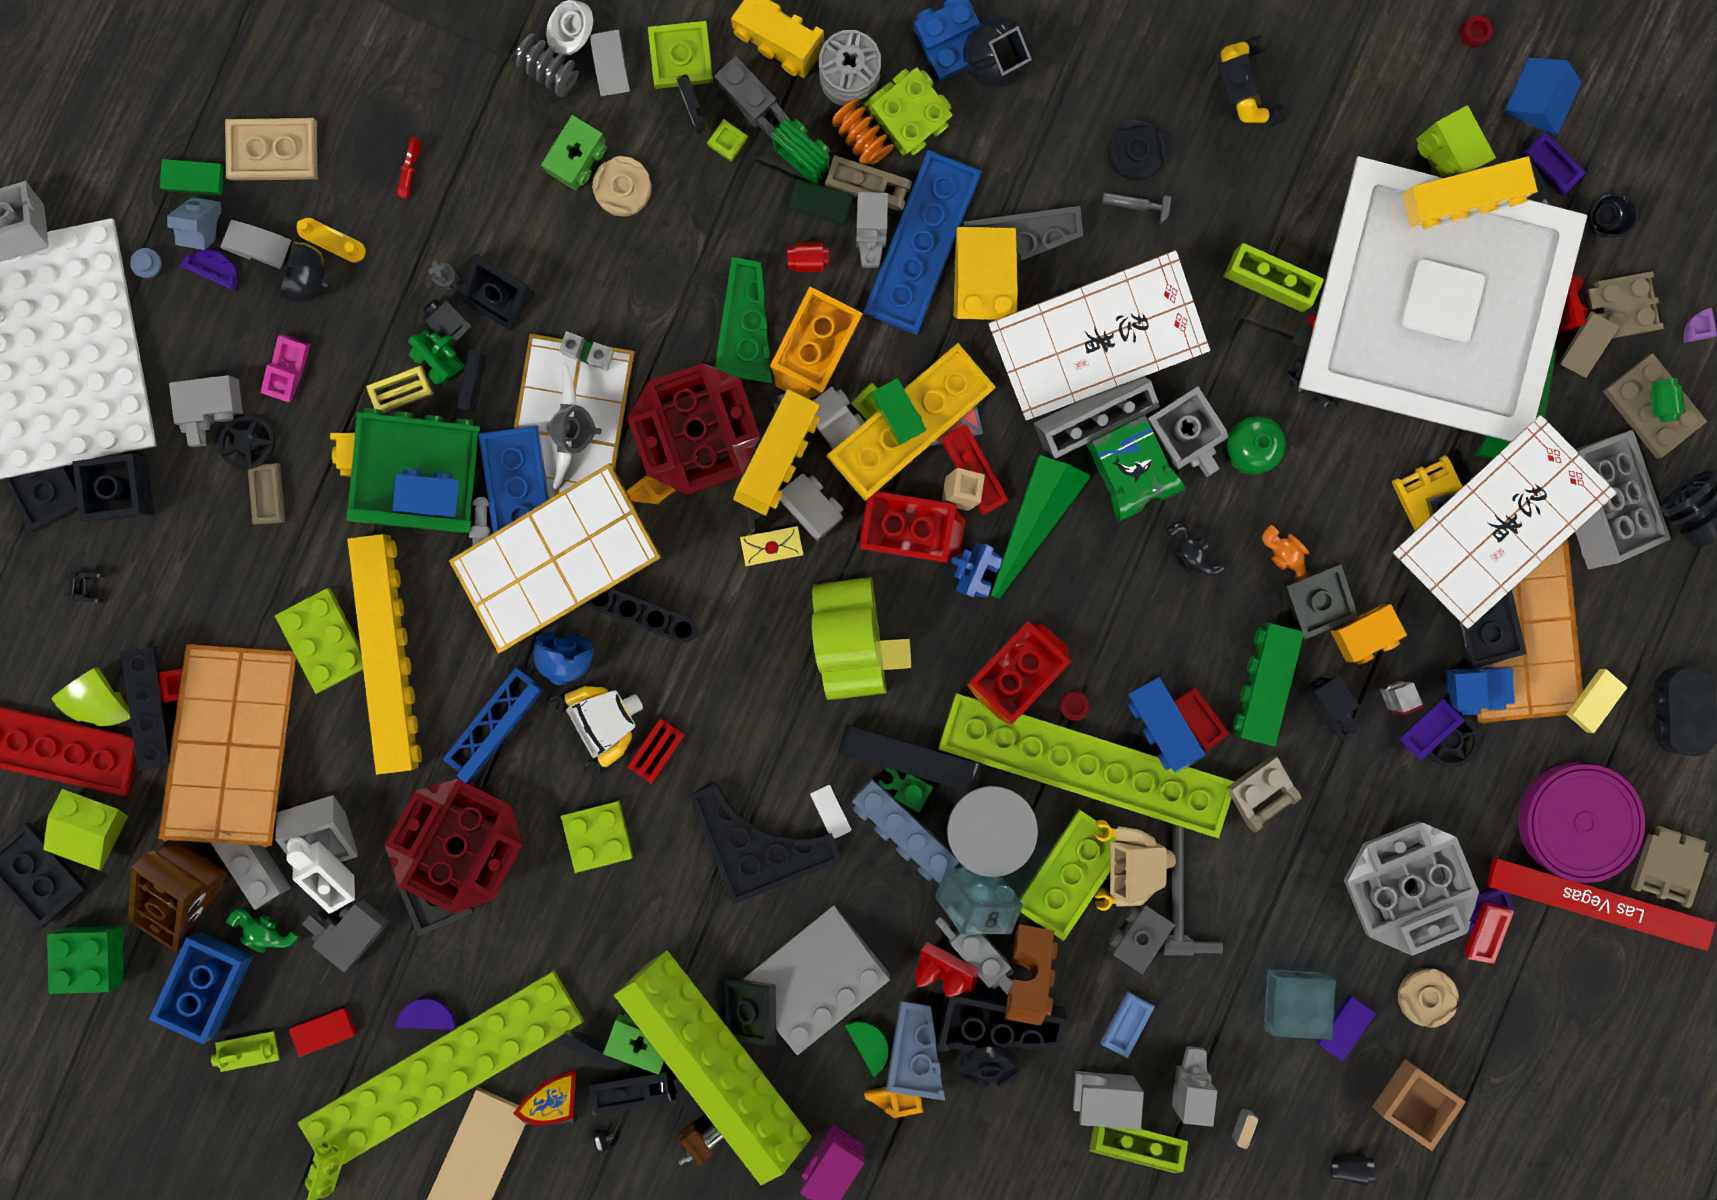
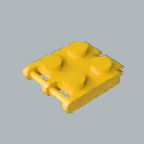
(1414, 495)

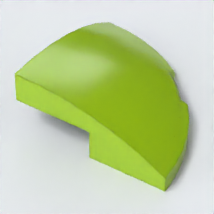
(92, 700)

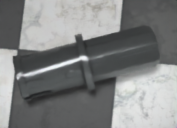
(444, 275)

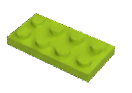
(1068, 876)

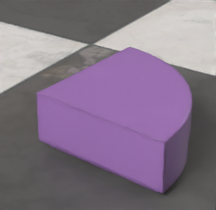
(1700, 326)

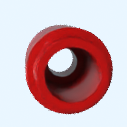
(808, 257)

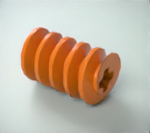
(860, 134)

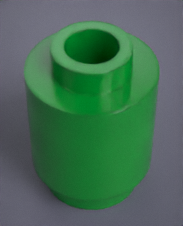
(1667, 400)

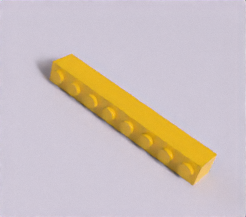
(384, 653)

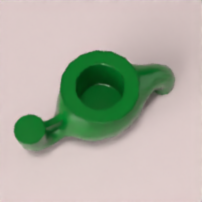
(260, 932)

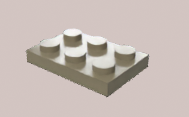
(1632, 399)

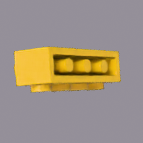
(1469, 192)
(776, 453)

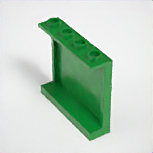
(399, 442)

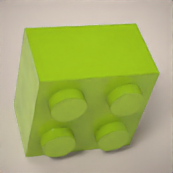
(1455, 145)

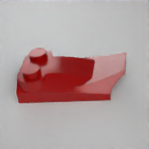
(911, 527)
(1020, 672)

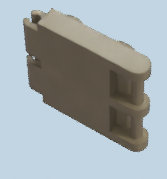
(1628, 303)
(1672, 864)

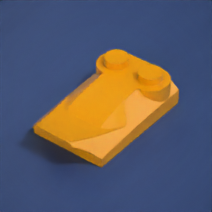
(814, 344)

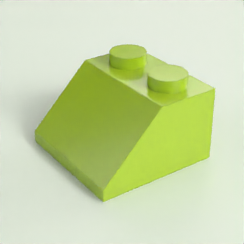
(82, 829)

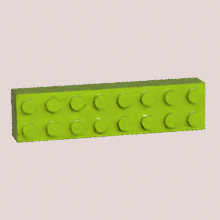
(714, 1067)

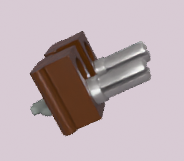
(698, 1143)

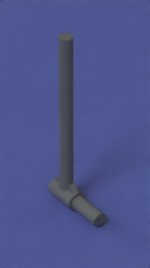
(1179, 943)

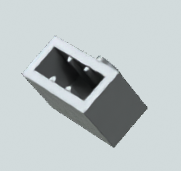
(1140, 937)

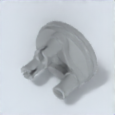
(992, 831)

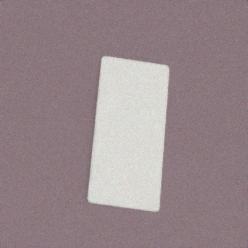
(830, 811)

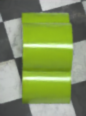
(847, 639)

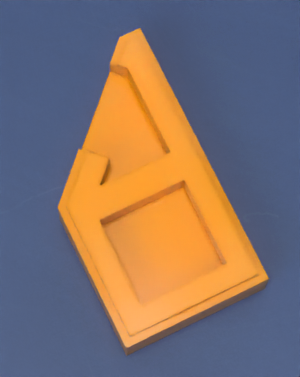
(649, 491)
(894, 1103)

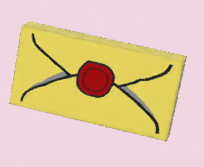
(771, 546)

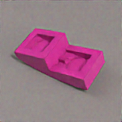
(286, 368)

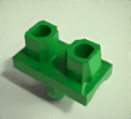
(438, 353)

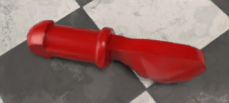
(405, 182)

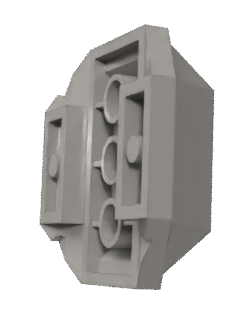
(1441, 894)

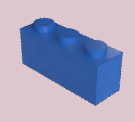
(1165, 726)

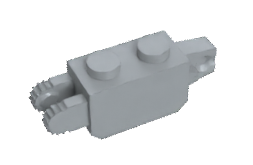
(982, 954)

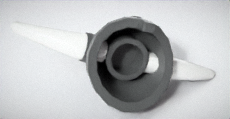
(570, 428)

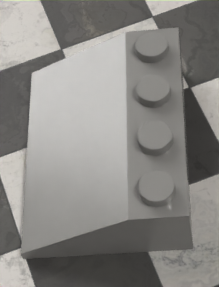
(1632, 516)
(820, 978)

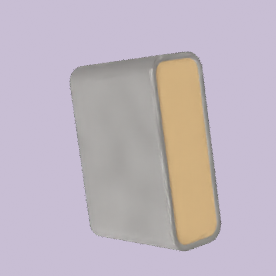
(1245, 1128)

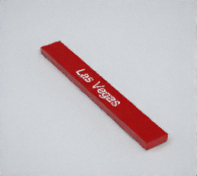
(1600, 904)

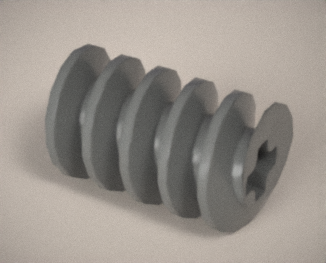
(545, 66)

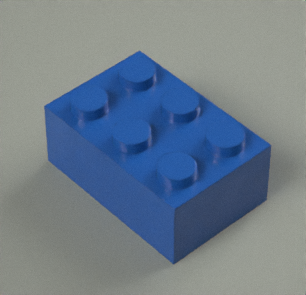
(201, 987)

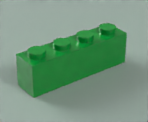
(1268, 683)

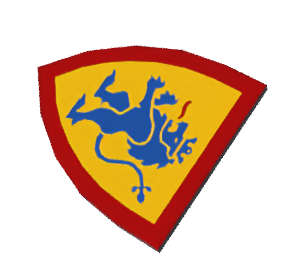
(551, 1102)

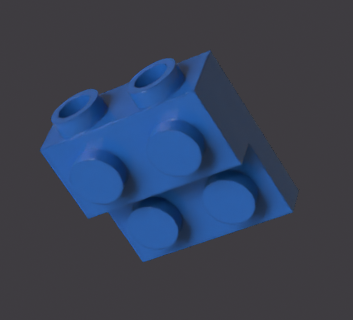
(944, 36)

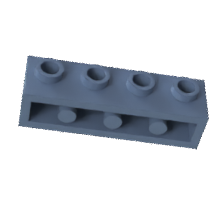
(904, 829)

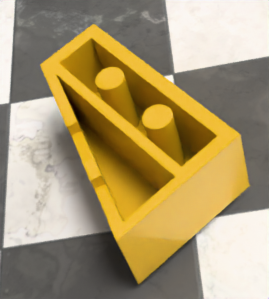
(778, 35)

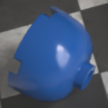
(562, 658)

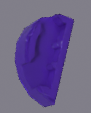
(213, 266)
(427, 1014)

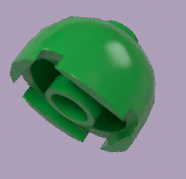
(1255, 445)

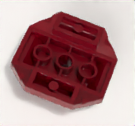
(687, 397)
(423, 837)

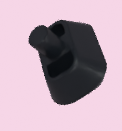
(601, 1140)

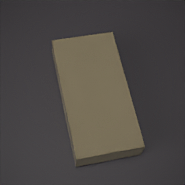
(1588, 344)
(266, 494)

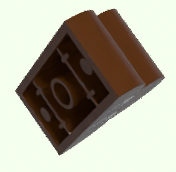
(173, 892)

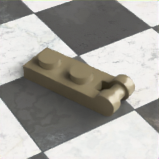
(856, 177)

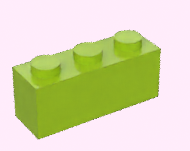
(1273, 277)
(1140, 1147)

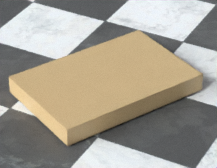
(271, 149)

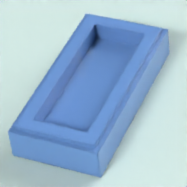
(1127, 1024)

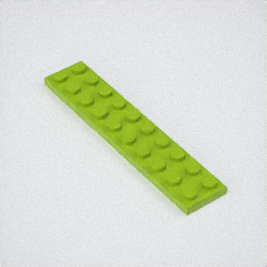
(1087, 766)
(444, 1068)

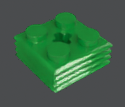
(800, 151)

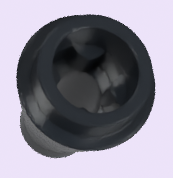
(1354, 1169)

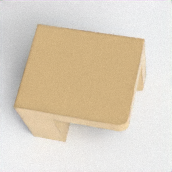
(963, 488)

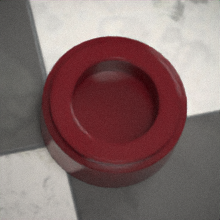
(1476, 31)
(1074, 705)

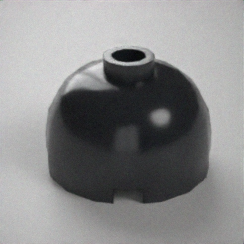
(304, 274)

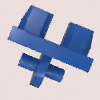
(972, 567)

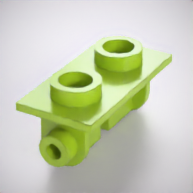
(245, 1051)
(325, 1171)

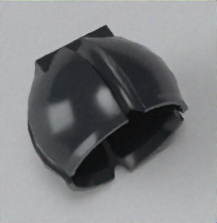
(983, 59)

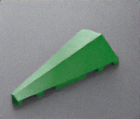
(1047, 497)

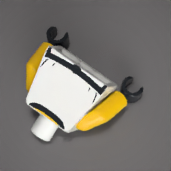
(601, 721)

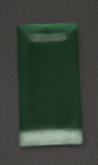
(820, 202)

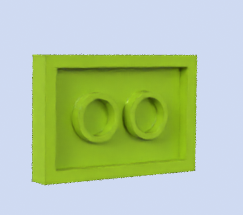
(322, 640)

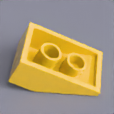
(985, 273)

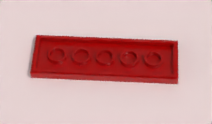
(66, 751)

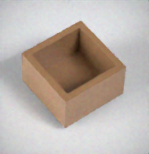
(1418, 1104)

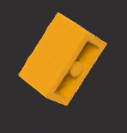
(1368, 634)

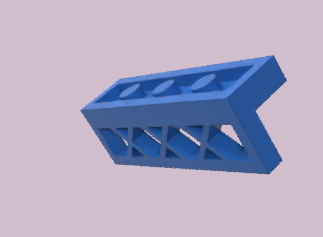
(498, 733)

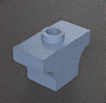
(195, 222)

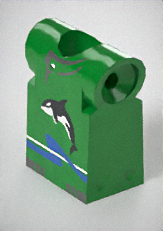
(1133, 467)

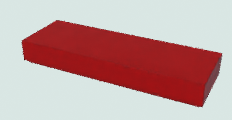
(967, 455)

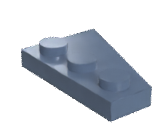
(914, 1056)

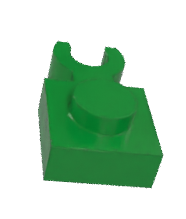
(910, 790)

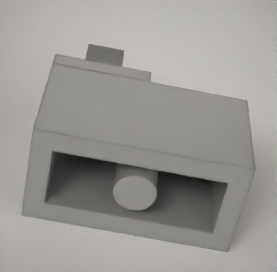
(871, 227)
(201, 402)
(1193, 1092)

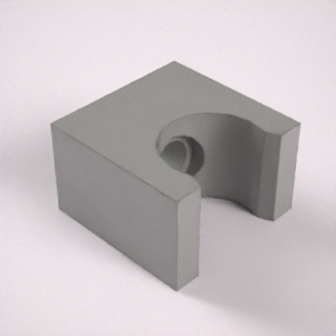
(1108, 1100)

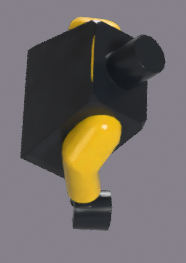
(1241, 85)

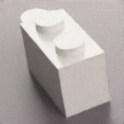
(320, 874)

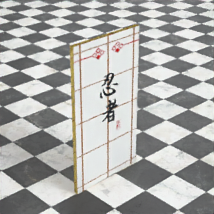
(1100, 335)
(1504, 522)

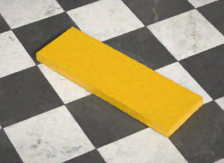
(940, 398)

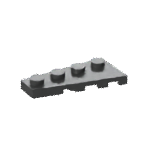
(1038, 230)

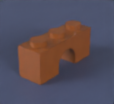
(1029, 999)

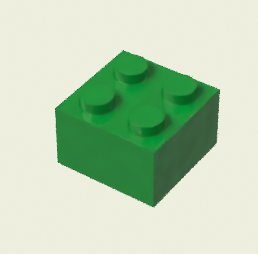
(85, 959)

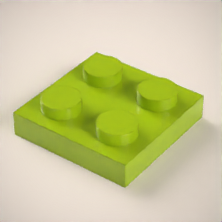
(680, 51)
(597, 836)

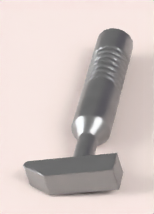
(1138, 204)

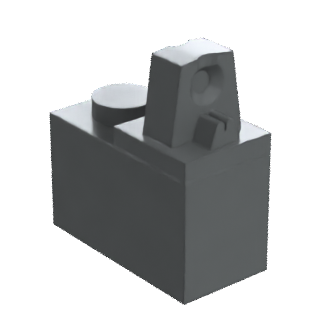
(347, 938)

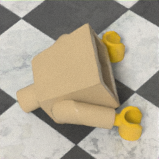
(1136, 867)

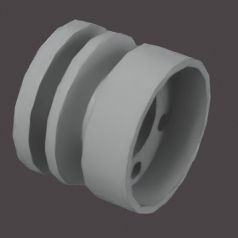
(843, 82)

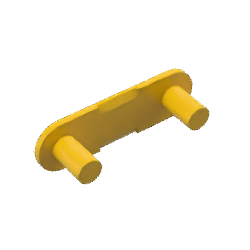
(331, 240)

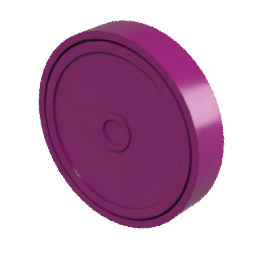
(1581, 822)

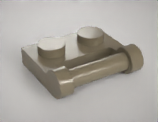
(1259, 785)

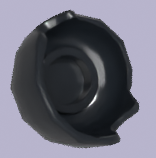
(1612, 216)

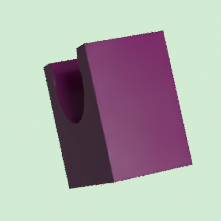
(833, 1166)

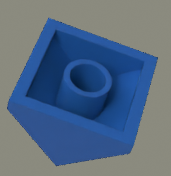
(1544, 93)

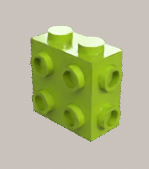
(910, 110)

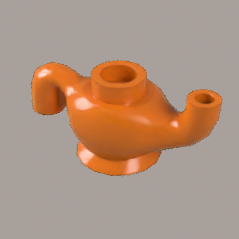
(1287, 551)

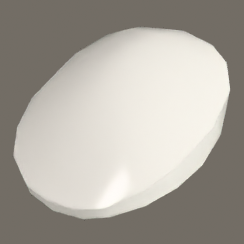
(569, 27)

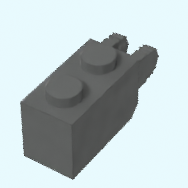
(749, 95)

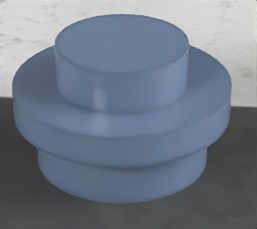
(146, 263)

